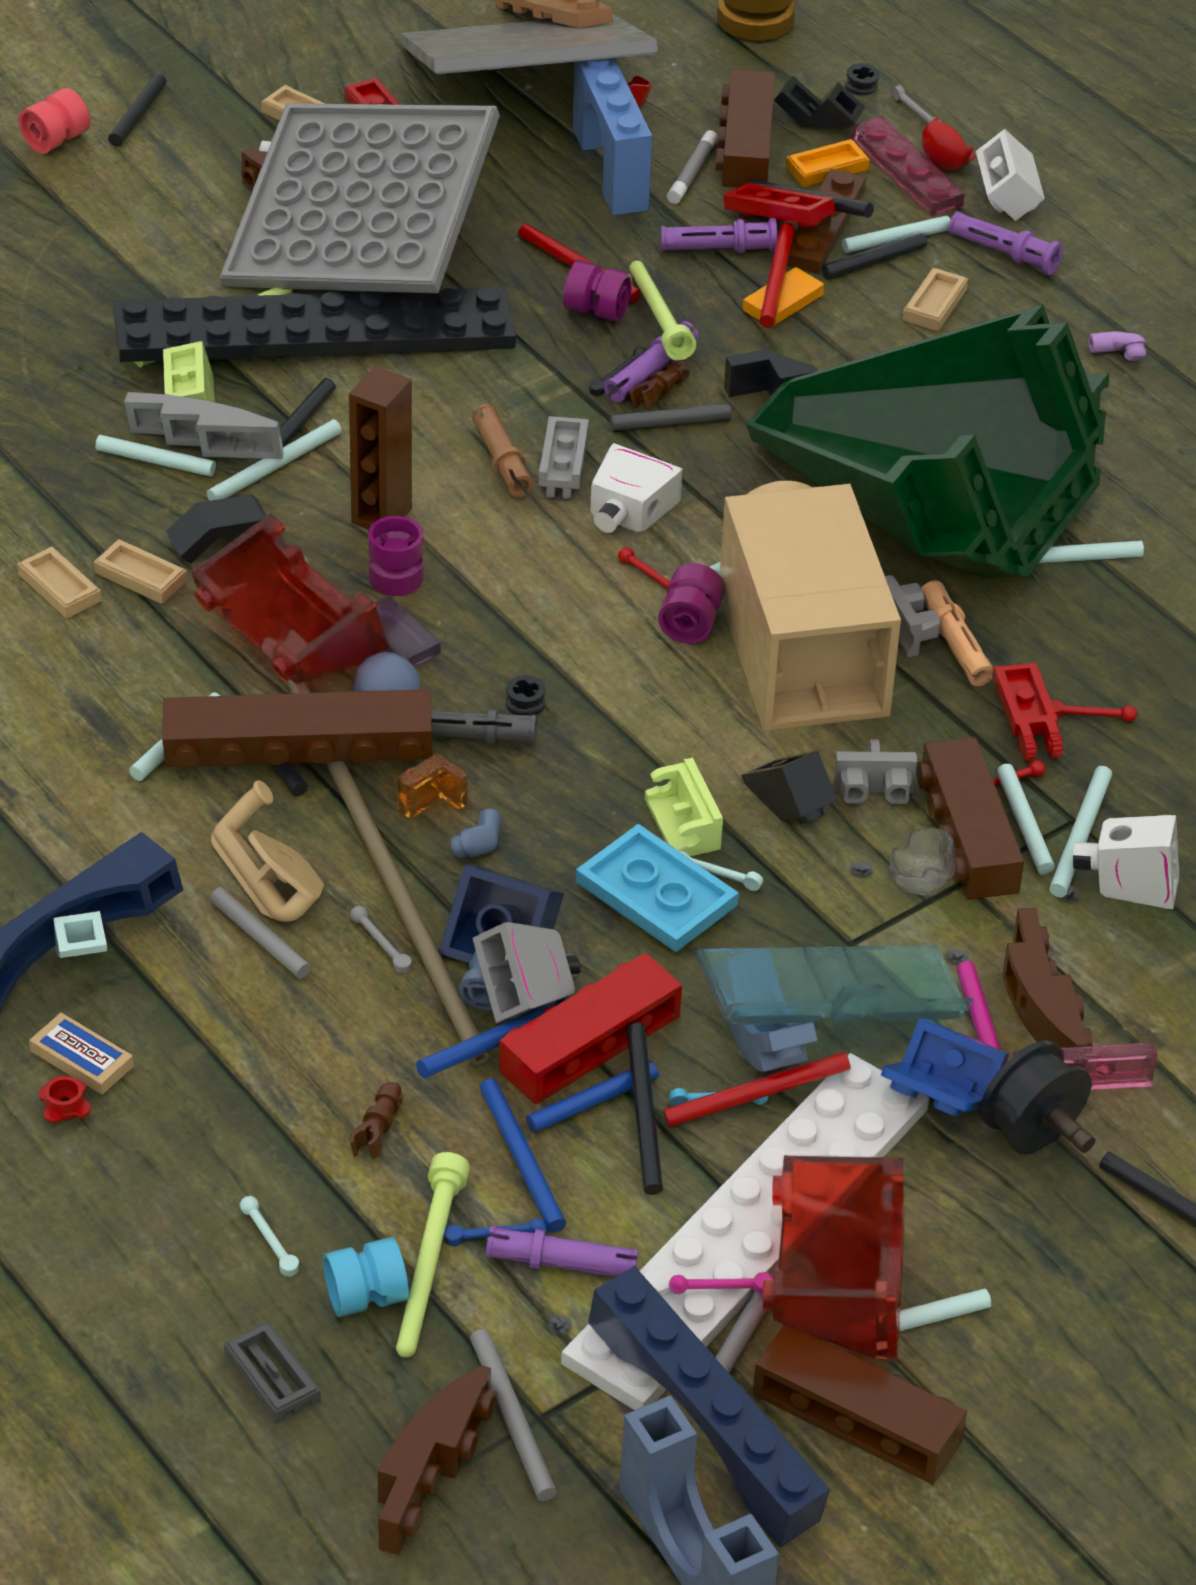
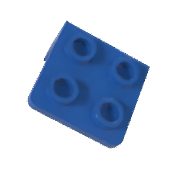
(945, 1067)

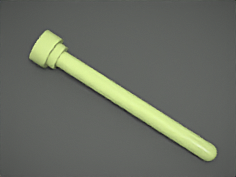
(677, 338)
(447, 1177)

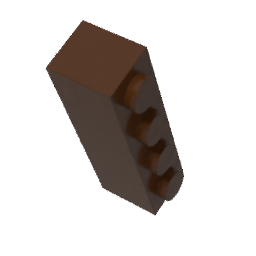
(745, 127)
(380, 447)
(972, 813)
(860, 1403)

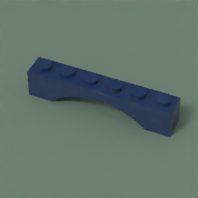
(120, 886)
(766, 1468)

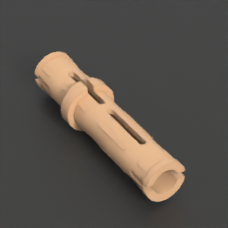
(957, 634)

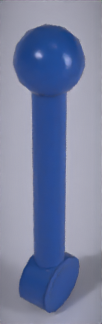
(455, 1234)

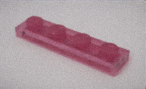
(907, 165)

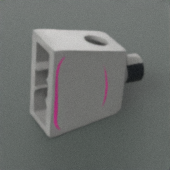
(524, 968)

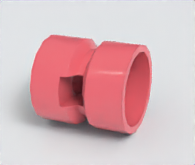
(54, 120)

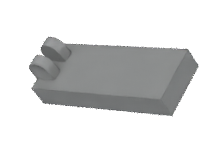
(563, 455)

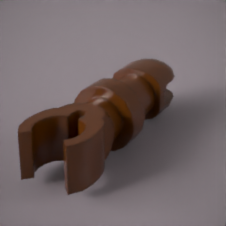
(659, 384)
(377, 1119)

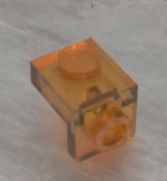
(430, 782)

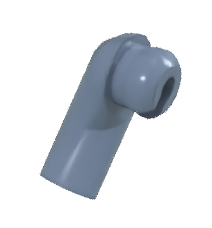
(478, 839)

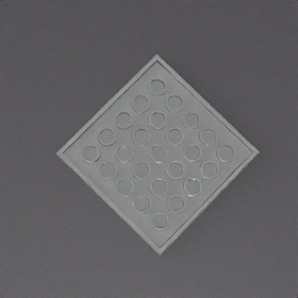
(361, 197)

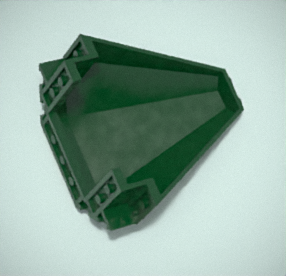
(955, 441)

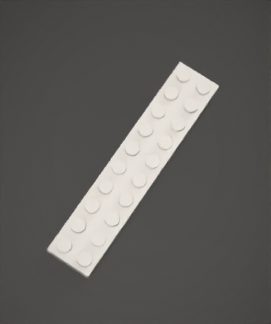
(739, 1225)

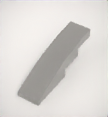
(204, 423)

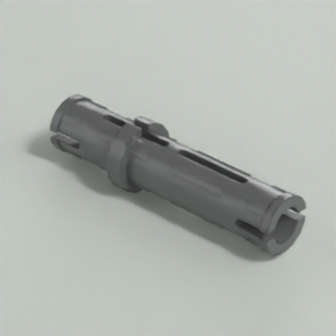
(484, 726)

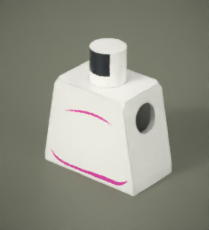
(633, 490)
(1134, 859)

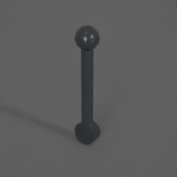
(596, 387)

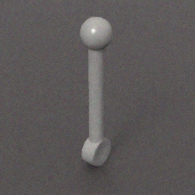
(898, 93)
(401, 962)

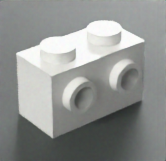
(1009, 175)

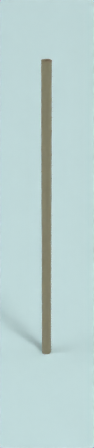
(401, 897)

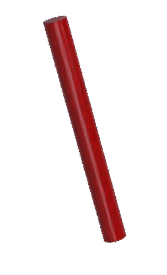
(560, 251)
(777, 275)
(756, 1089)

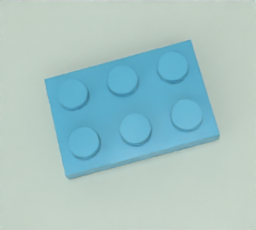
(657, 887)

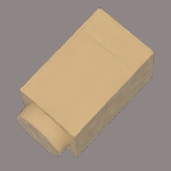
(808, 605)

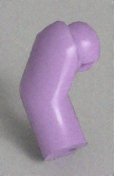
(1118, 341)

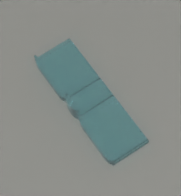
(831, 983)

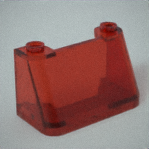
(287, 606)
(840, 1251)

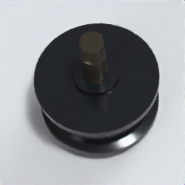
(1038, 1099)

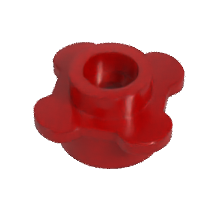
(64, 1099)

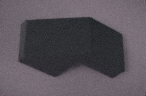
(835, 109)
(760, 372)
(213, 519)

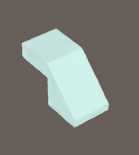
(79, 934)

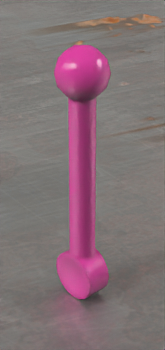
(679, 1284)

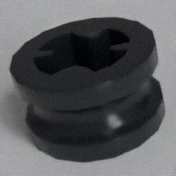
(862, 79)
(525, 695)

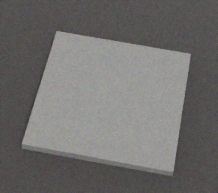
(525, 45)

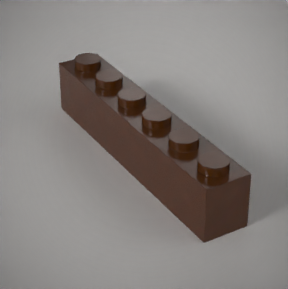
(297, 728)

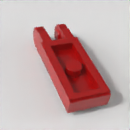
(1028, 708)

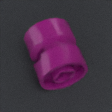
(595, 290)
(395, 555)
(691, 603)

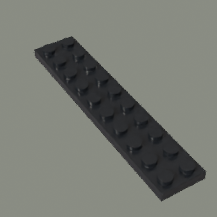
(315, 323)

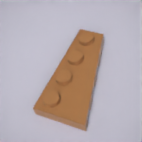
(566, 12)

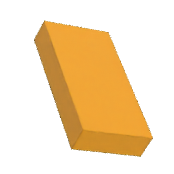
(813, 165)
(797, 292)

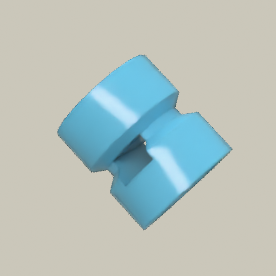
(365, 1276)

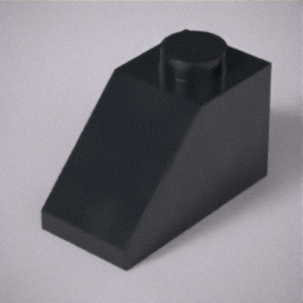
(793, 786)

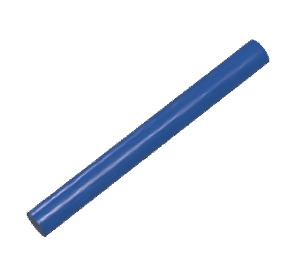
(475, 1045)
(522, 1155)

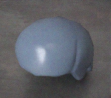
(386, 672)

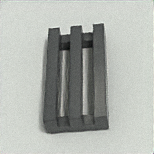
(290, 1400)

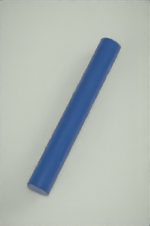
(584, 1100)

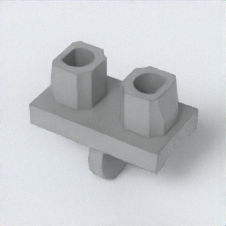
(914, 626)
(875, 773)

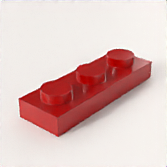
(779, 204)

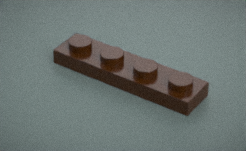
(814, 244)

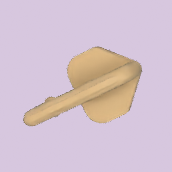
(280, 860)

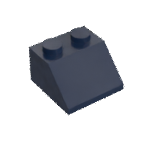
(490, 899)

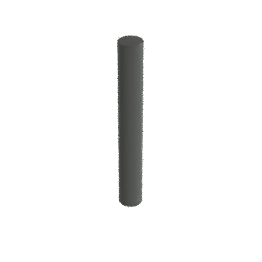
(670, 417)

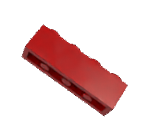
(588, 1028)

